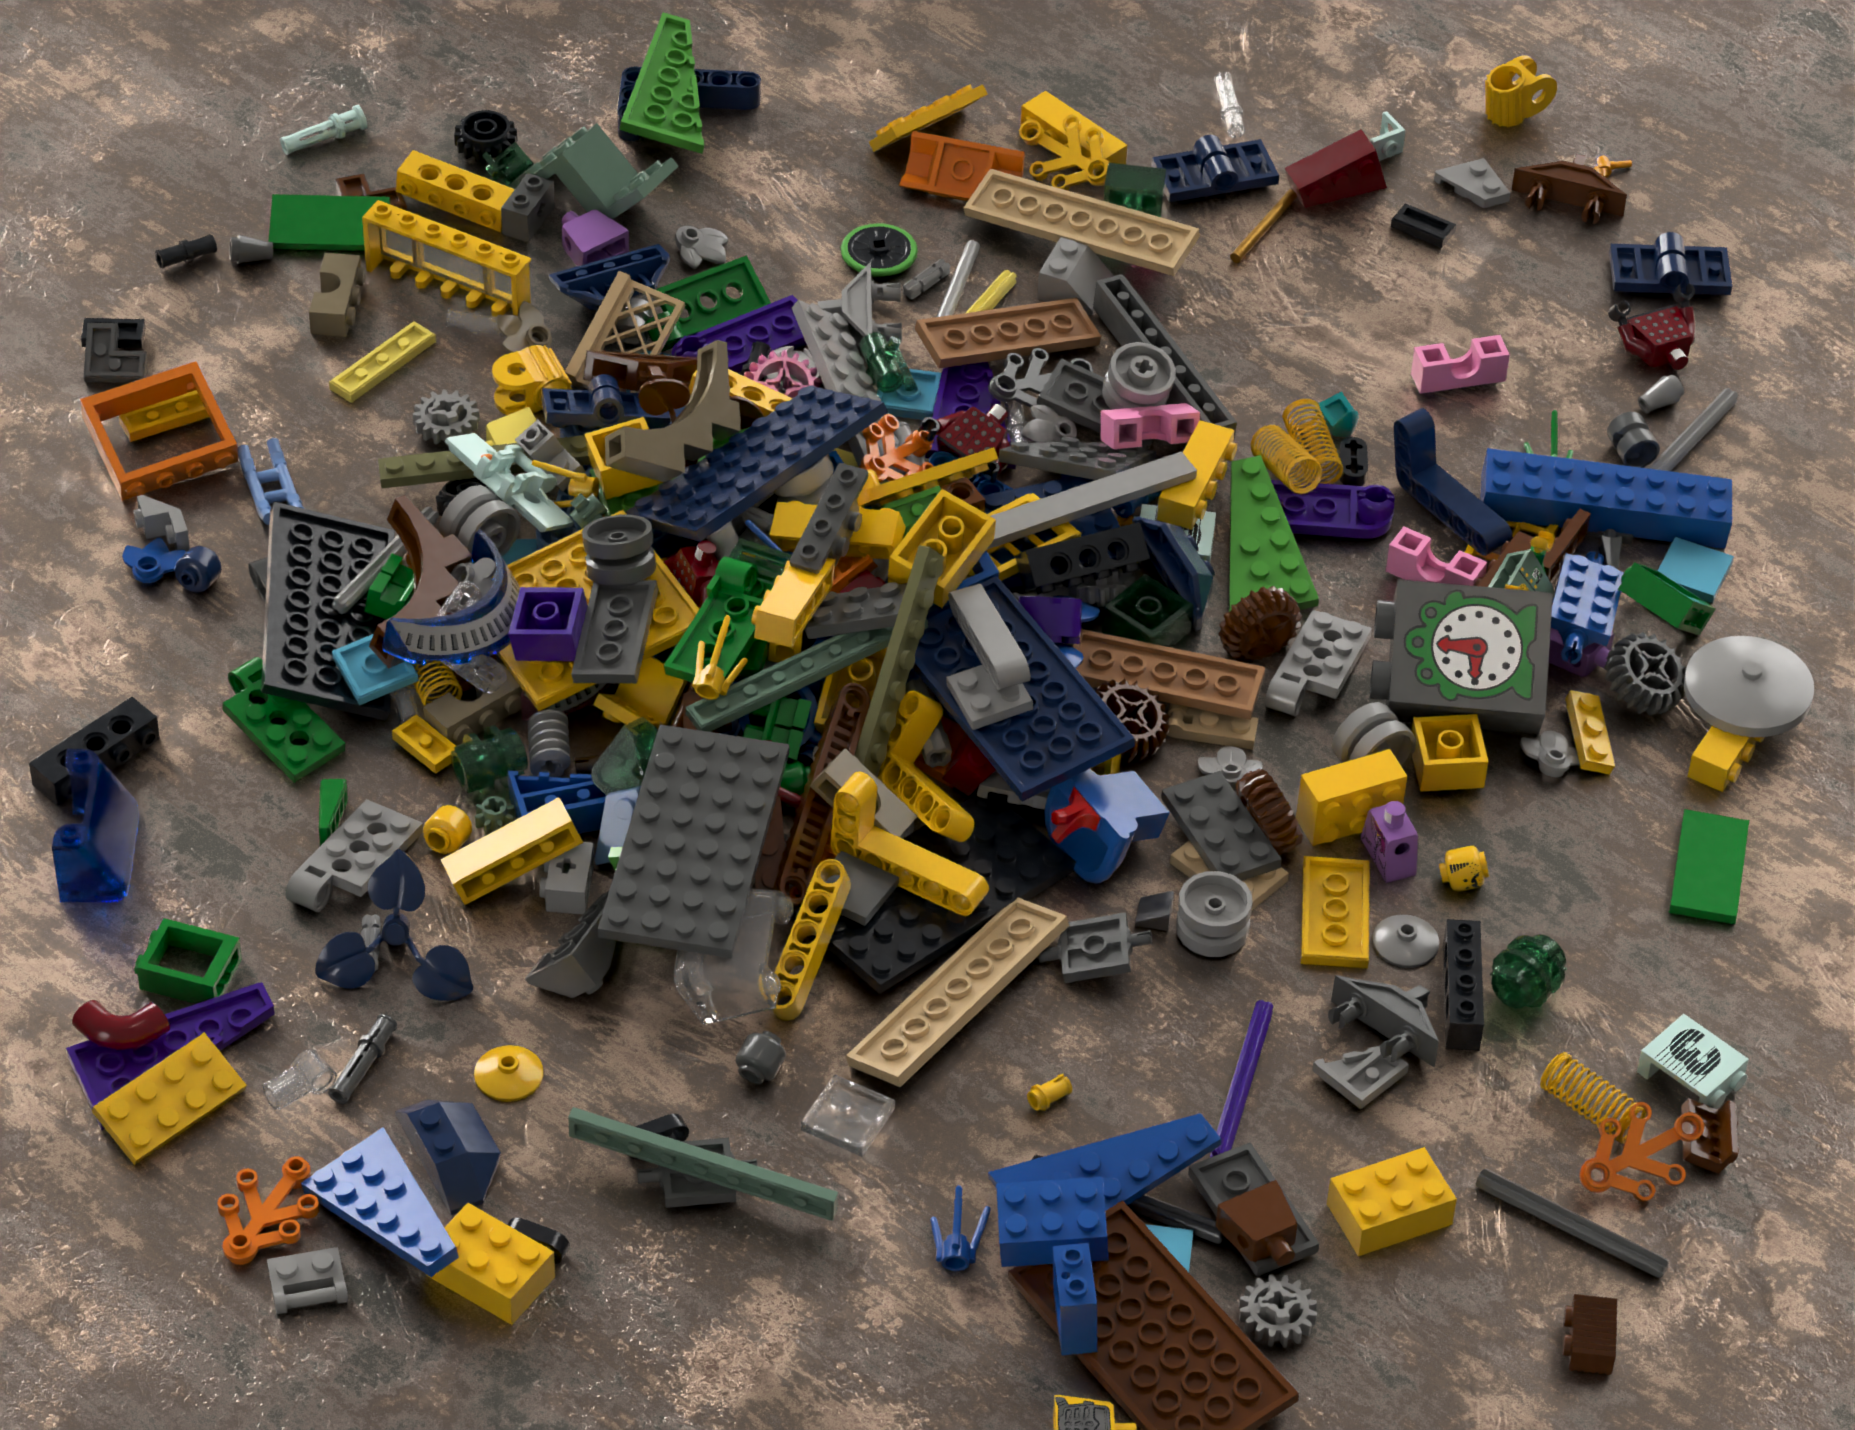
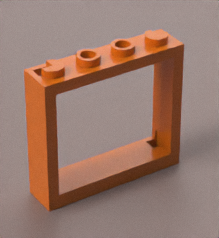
(146, 393)

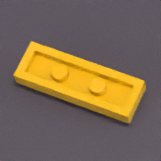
(163, 416)
(1589, 732)

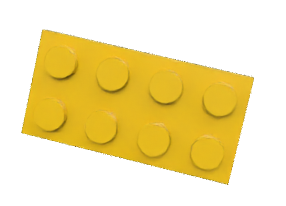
(927, 115)
(169, 1098)

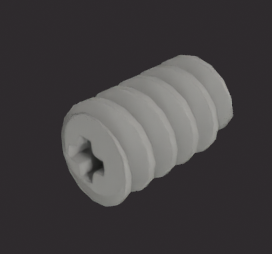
(548, 743)

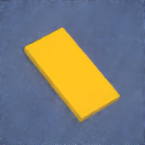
(1335, 912)

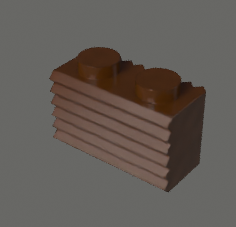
(1592, 1334)

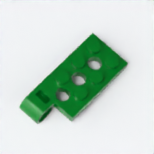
(711, 284)
(727, 589)
(276, 739)

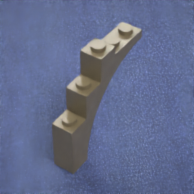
(706, 417)

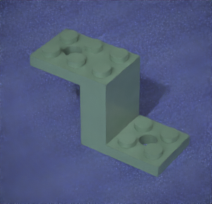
(599, 172)

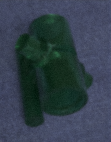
(886, 363)

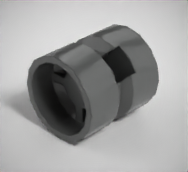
(1633, 440)

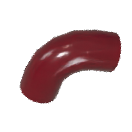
(120, 1031)

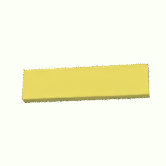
(382, 362)

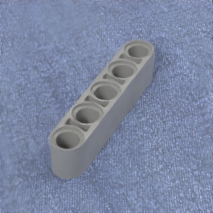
(989, 636)

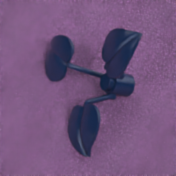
(395, 885)

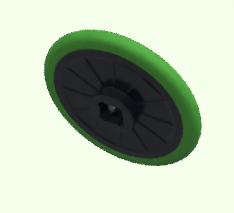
(884, 245)

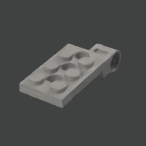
(1292, 679)
(314, 879)

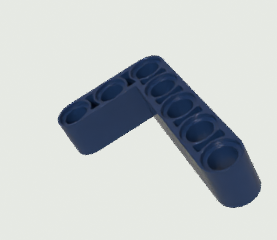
(715, 89)
(1438, 490)

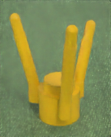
(578, 483)
(710, 681)

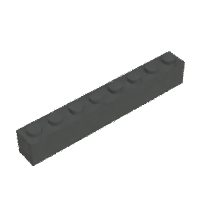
(1134, 322)

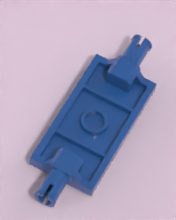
(1585, 603)

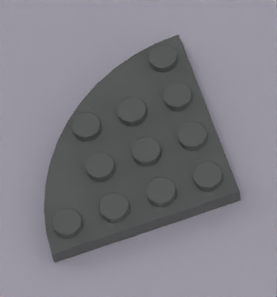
(1075, 457)

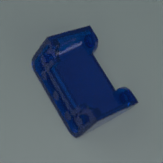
(95, 857)

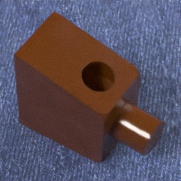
(1259, 1224)

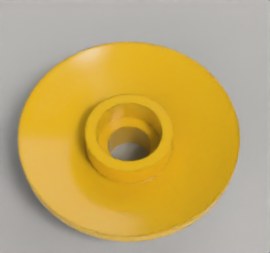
(508, 1073)

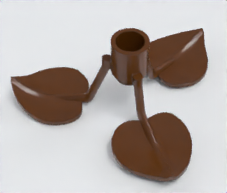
(670, 394)

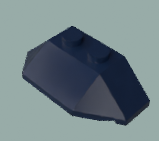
(591, 281)
(1179, 564)
(452, 1149)

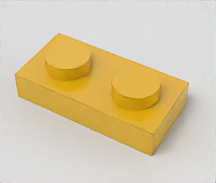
(424, 743)

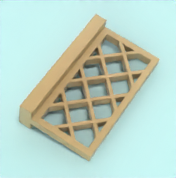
(611, 312)

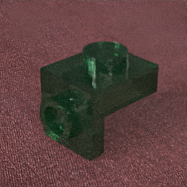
(508, 164)

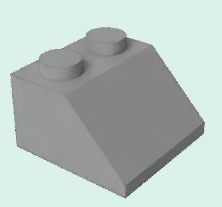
(1071, 273)

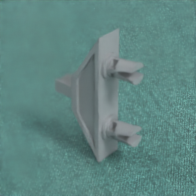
(857, 306)

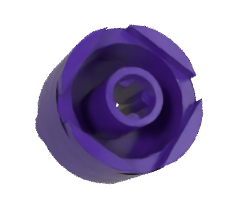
(1056, 616)

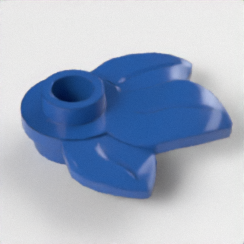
(151, 561)

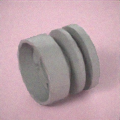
(808, 485)

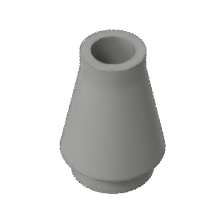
(1662, 393)

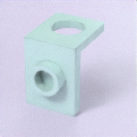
(1391, 142)

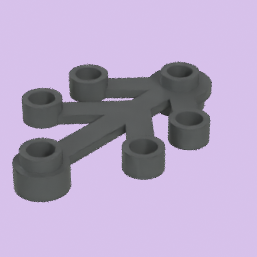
(1007, 388)

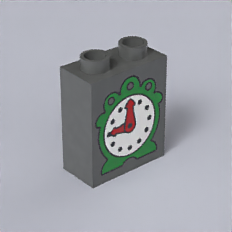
(1465, 654)

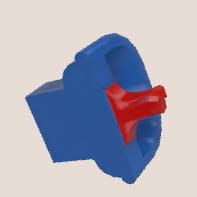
(1100, 817)

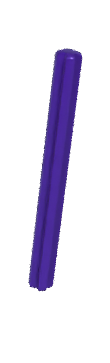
(1243, 1075)

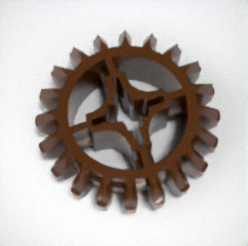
(1260, 624)
(1139, 714)
(1270, 810)

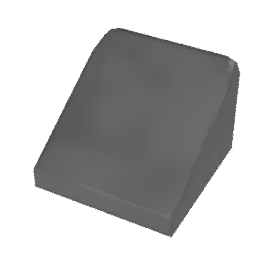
(1155, 911)

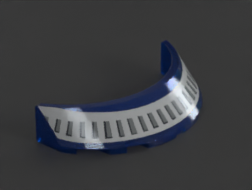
(466, 633)

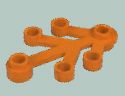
(914, 444)
(1635, 1154)
(266, 1213)

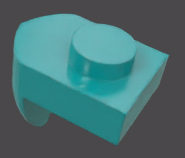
(1339, 415)

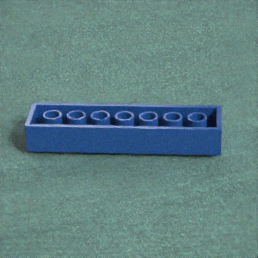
(1618, 497)

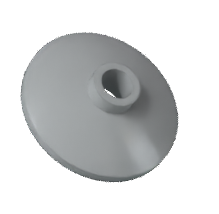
(1405, 941)

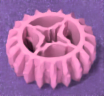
(784, 366)

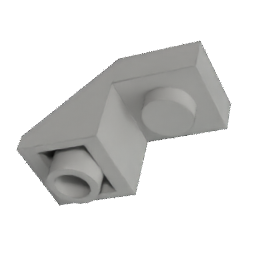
(544, 447)
(161, 520)

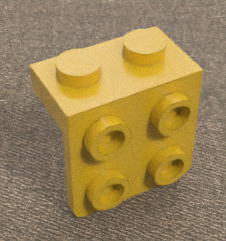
(651, 697)

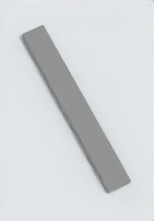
(1092, 497)

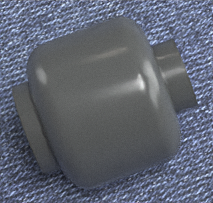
(760, 1057)

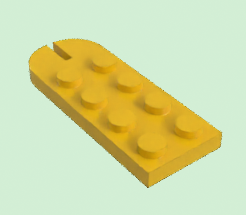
(968, 466)

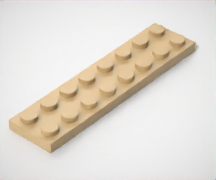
(1101, 225)
(957, 991)

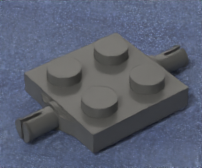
(1096, 947)
(688, 1190)

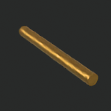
(1263, 226)

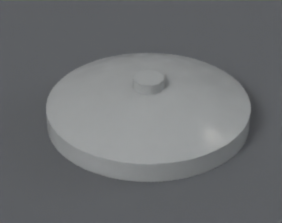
(1748, 686)

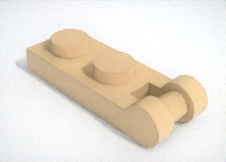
(1211, 727)

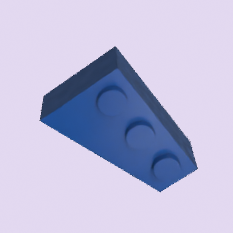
(578, 794)

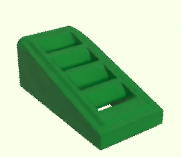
(331, 806)

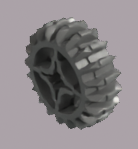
(1641, 655)

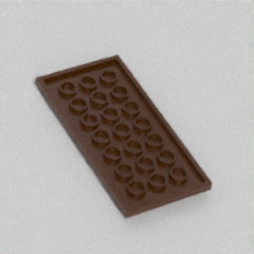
(1164, 1340)

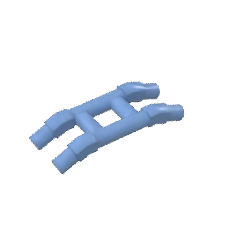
(255, 479)

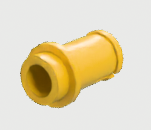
(1042, 1096)

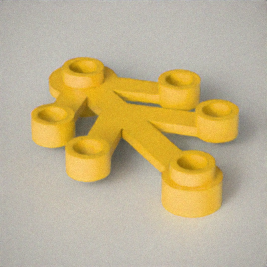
(1069, 156)

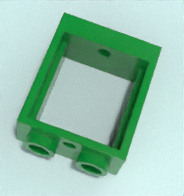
(1666, 598)
(182, 985)

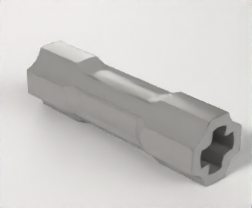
(937, 748)

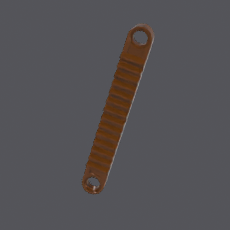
(814, 814)

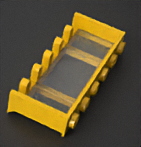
(446, 256)

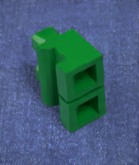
(390, 589)
(783, 723)

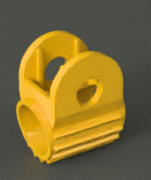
(1511, 101)
(541, 371)

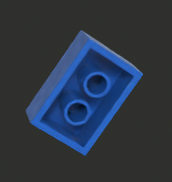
(1050, 1214)

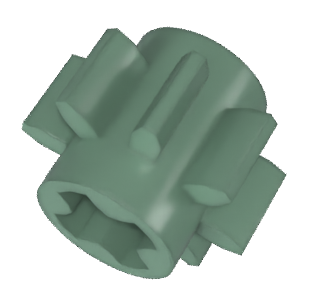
(587, 510)
(493, 814)

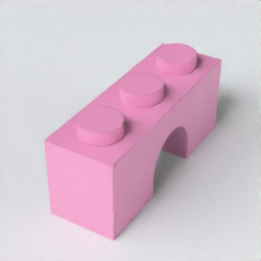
(1482, 364)
(1164, 422)
(1413, 560)

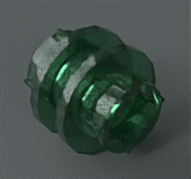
(483, 762)
(1528, 971)

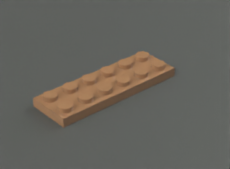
(1002, 331)
(1172, 673)

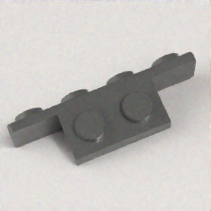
(832, 521)

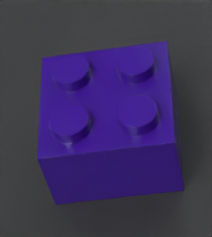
(547, 623)

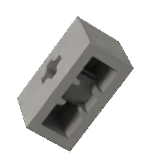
(568, 880)

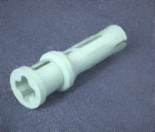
(335, 123)

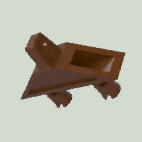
(1570, 184)
(636, 369)

